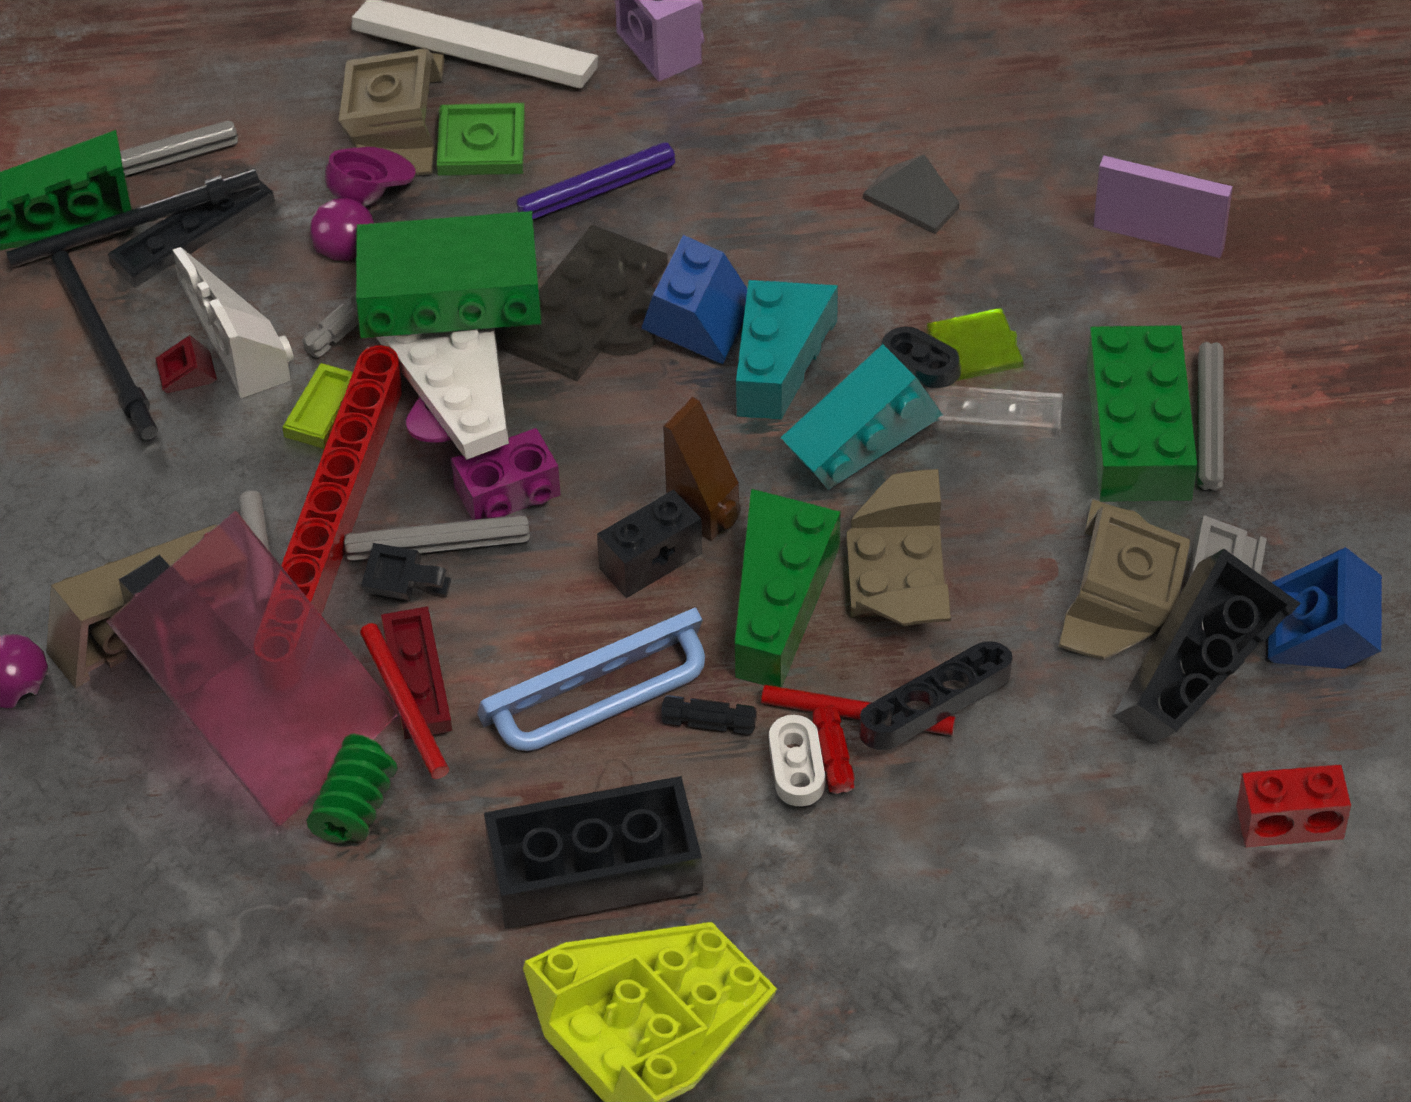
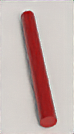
(404, 701)
(847, 707)

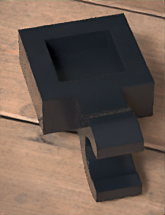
(397, 571)

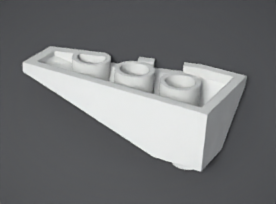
(238, 332)

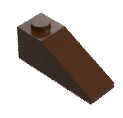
(700, 469)

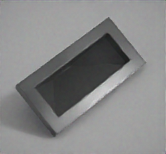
(914, 193)

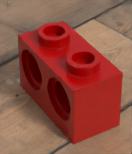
(1293, 806)

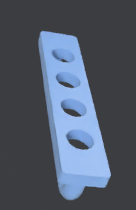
(678, 629)

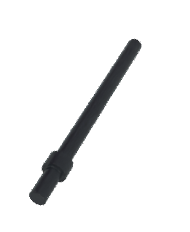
(215, 191)
(131, 398)

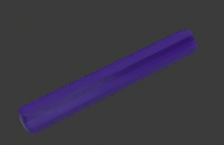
(597, 180)

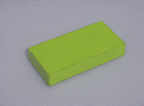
(318, 406)

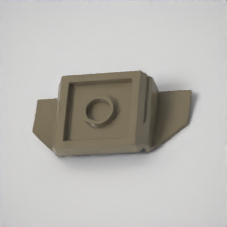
(388, 104)
(898, 552)
(1126, 584)

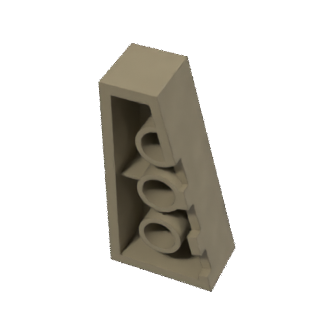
(83, 603)

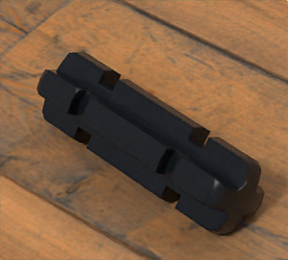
(708, 714)

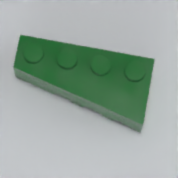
(62, 191)

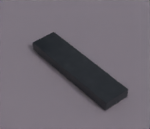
(189, 229)

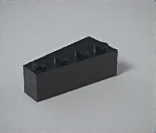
(1203, 641)

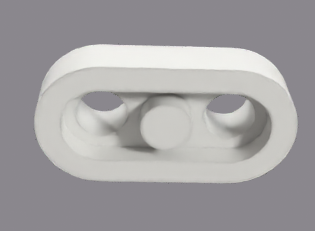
(796, 764)

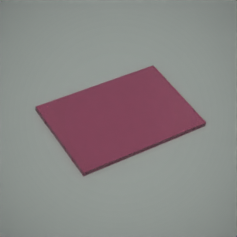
(252, 666)

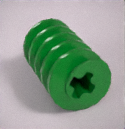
(352, 791)

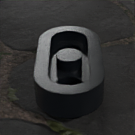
(924, 356)

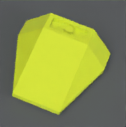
(646, 1007)

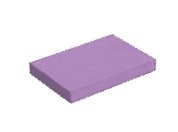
(1162, 206)

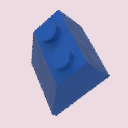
(698, 301)
(1336, 616)

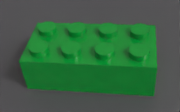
(1141, 414)

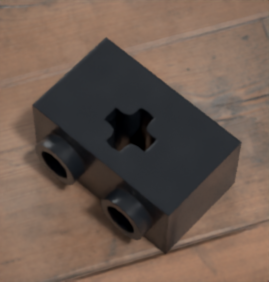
(650, 543)

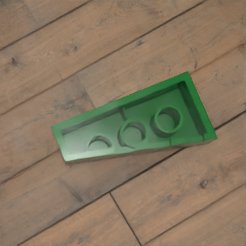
(783, 574)

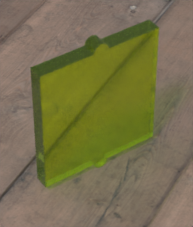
(981, 341)

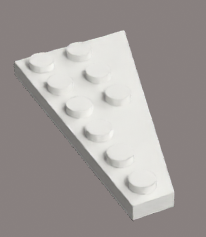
(458, 383)

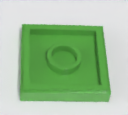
(481, 139)

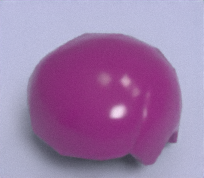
(335, 228)
(21, 668)

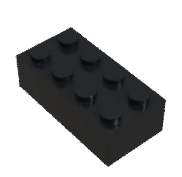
(593, 852)

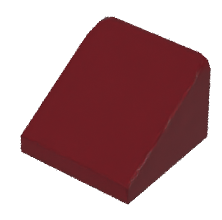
(185, 366)

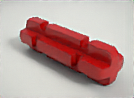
(834, 750)

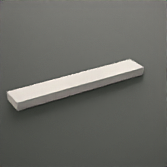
(475, 43)

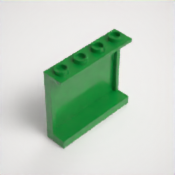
(446, 274)

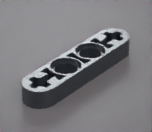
(929, 688)

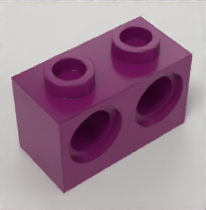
(507, 477)

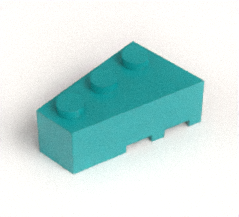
(778, 341)
(861, 419)

